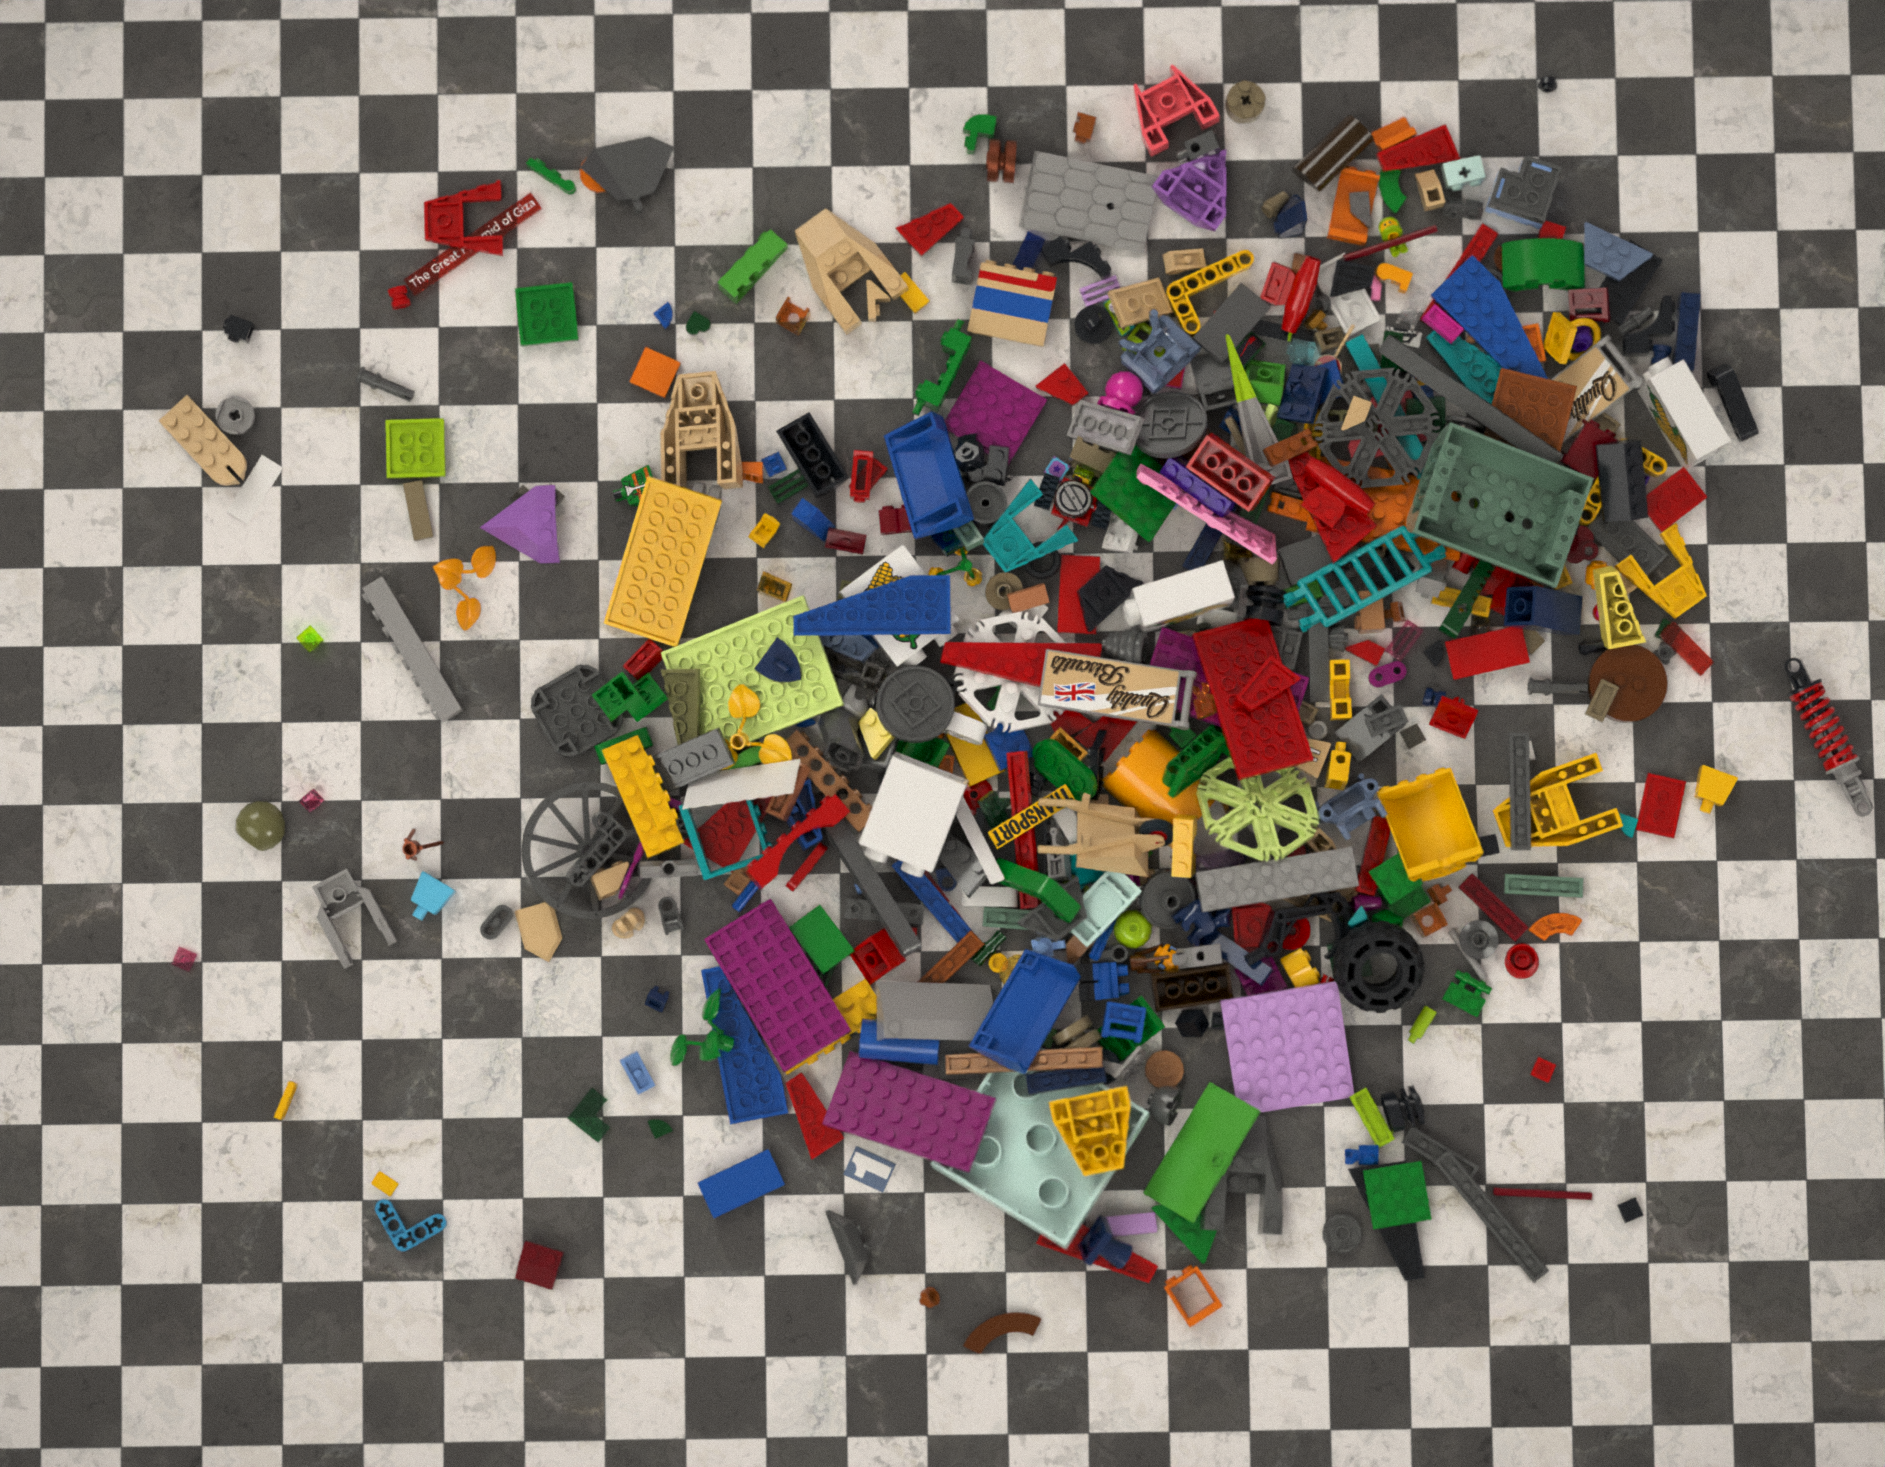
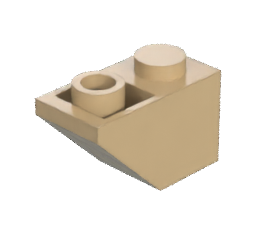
(1430, 190)
(609, 881)

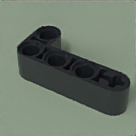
(1734, 401)

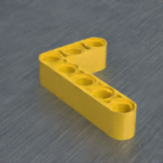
(1203, 283)
(1593, 508)

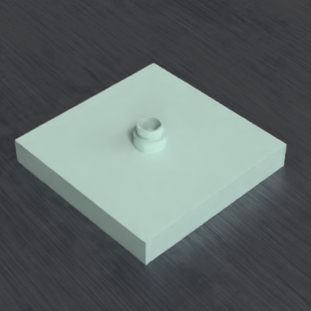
(1028, 1165)

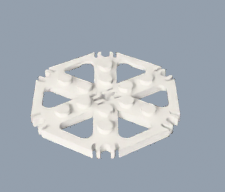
(1009, 690)

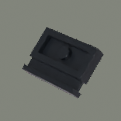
(1392, 567)

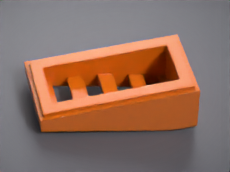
(753, 471)

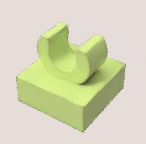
(1270, 413)

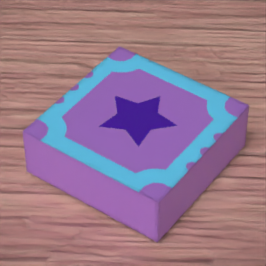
(1057, 468)

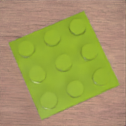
(415, 448)

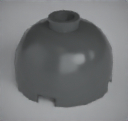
(1164, 1104)

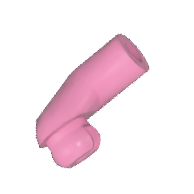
(1376, 289)

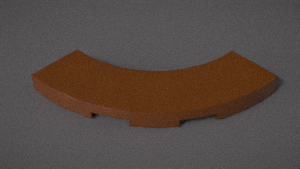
(1000, 1325)

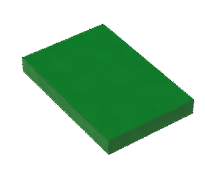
(821, 939)

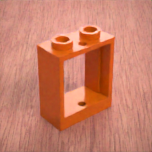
(1201, 1314)

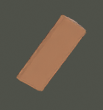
(782, 805)

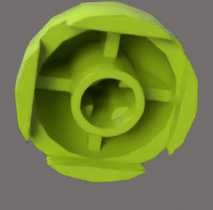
(1132, 929)

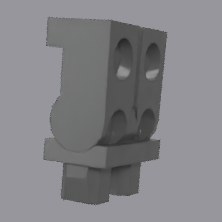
(963, 255)

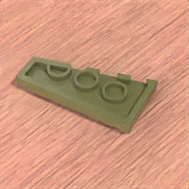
(684, 701)

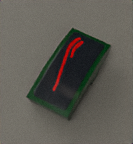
(1249, 348)

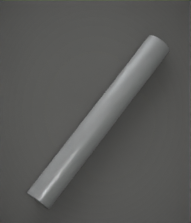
(1473, 962)

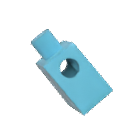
(430, 895)

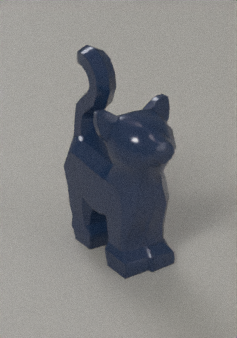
(1203, 921)

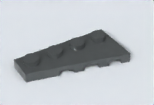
(962, 865)

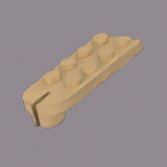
(204, 442)

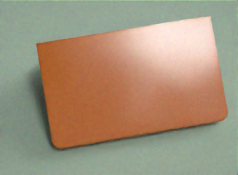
(1393, 134)

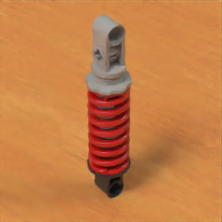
(1839, 756)

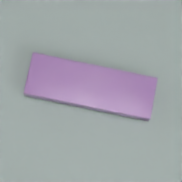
(1132, 1224)

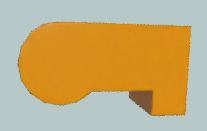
(1394, 275)

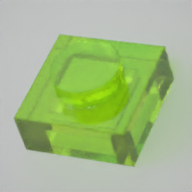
(310, 638)

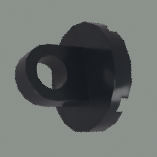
(1093, 324)

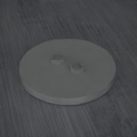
(1171, 424)
(915, 704)

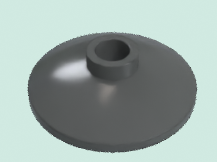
(1488, 937)

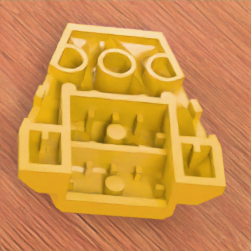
(1094, 1128)

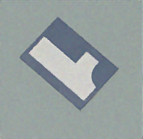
(869, 1169)

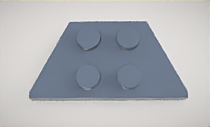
(1611, 254)

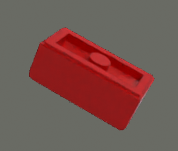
(644, 659)

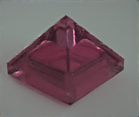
(311, 800)
(184, 959)

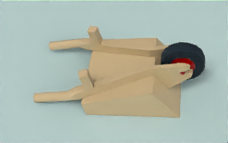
(1111, 836)

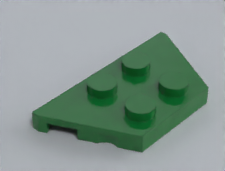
(1189, 1233)

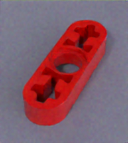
(806, 867)

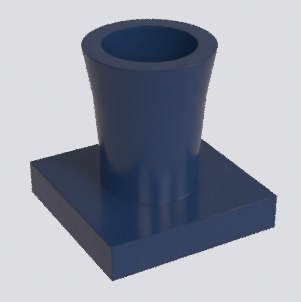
(1100, 1242)

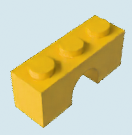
(1339, 690)
(1183, 840)

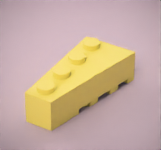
(1615, 611)

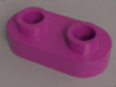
(1387, 674)

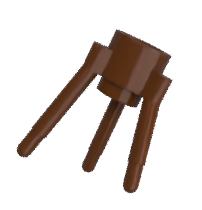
(1138, 961)

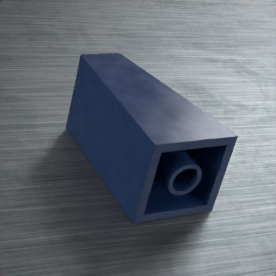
(1543, 610)

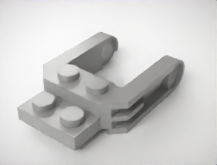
(339, 896)

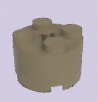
(1245, 91)
(1260, 570)

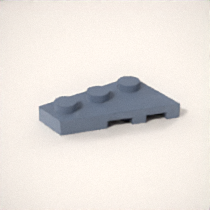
(849, 645)

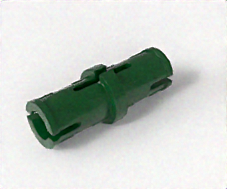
(988, 948)

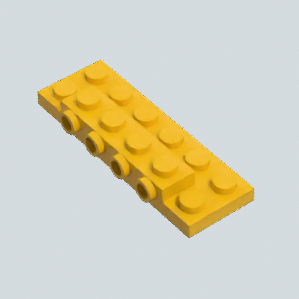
(643, 796)
(854, 1005)

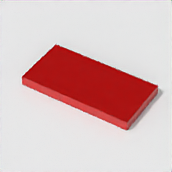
(1074, 574)
(1487, 652)

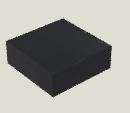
(1630, 1210)

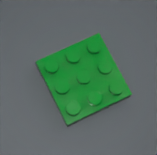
(546, 314)
(1397, 1195)

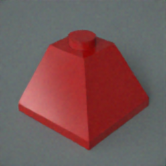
(1512, 580)

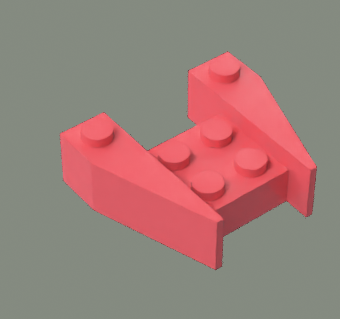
(1168, 103)

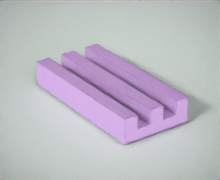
(1085, 296)

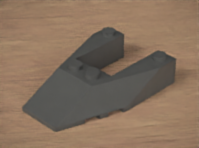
(1252, 1172)

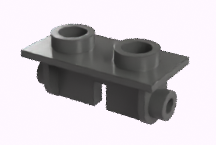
(1471, 210)

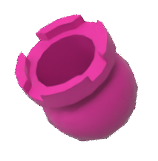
(1122, 392)

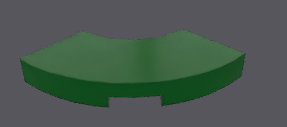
(1390, 190)

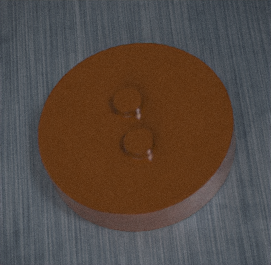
(1639, 678)

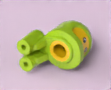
(1389, 229)

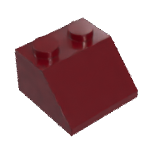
(539, 1265)

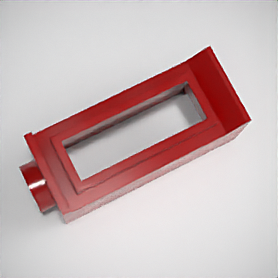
(861, 495)

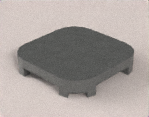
(570, 712)

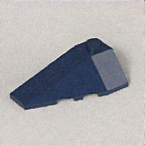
(1292, 218)

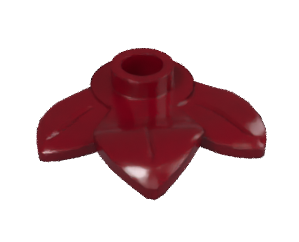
(1580, 542)

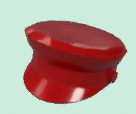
(1521, 961)

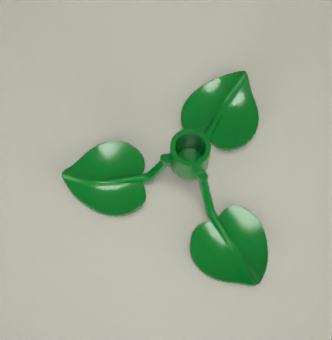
(714, 1040)

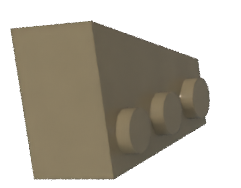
(1090, 457)

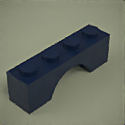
(1687, 329)

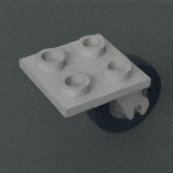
(1116, 1070)

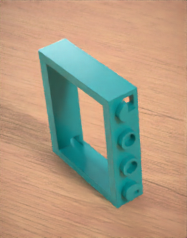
(699, 849)

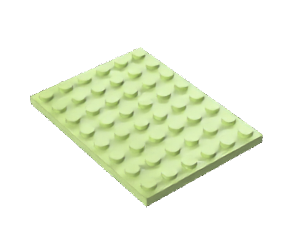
(729, 659)

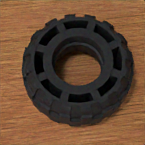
(1362, 944)

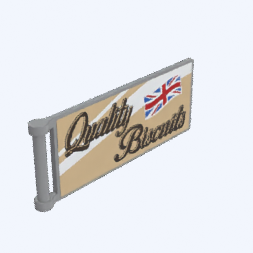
(1597, 384)
(1114, 688)

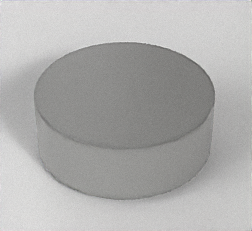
(1317, 730)

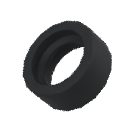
(1046, 574)

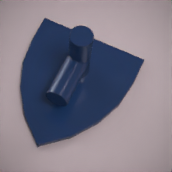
(779, 663)

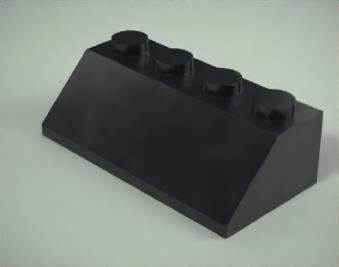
(1621, 480)

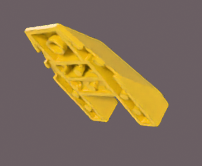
(1553, 811)

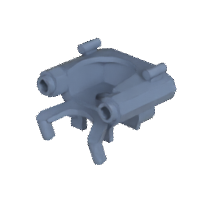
(1159, 371)
(1351, 806)

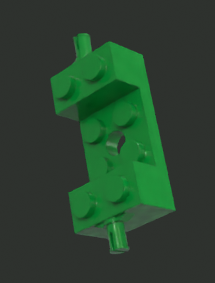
(956, 345)

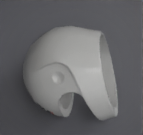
(852, 705)

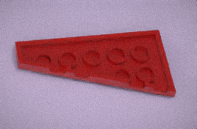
(1348, 530)
(729, 831)

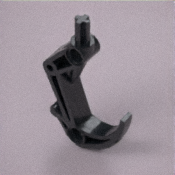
(1277, 930)

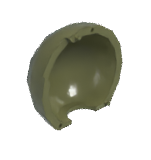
(260, 825)

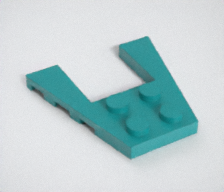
(1009, 543)

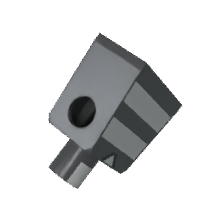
(1206, 142)

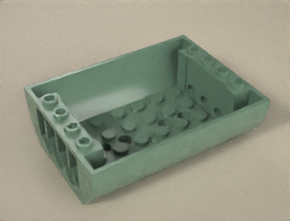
(1501, 482)

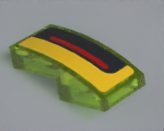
(1083, 475)

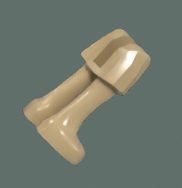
(628, 922)

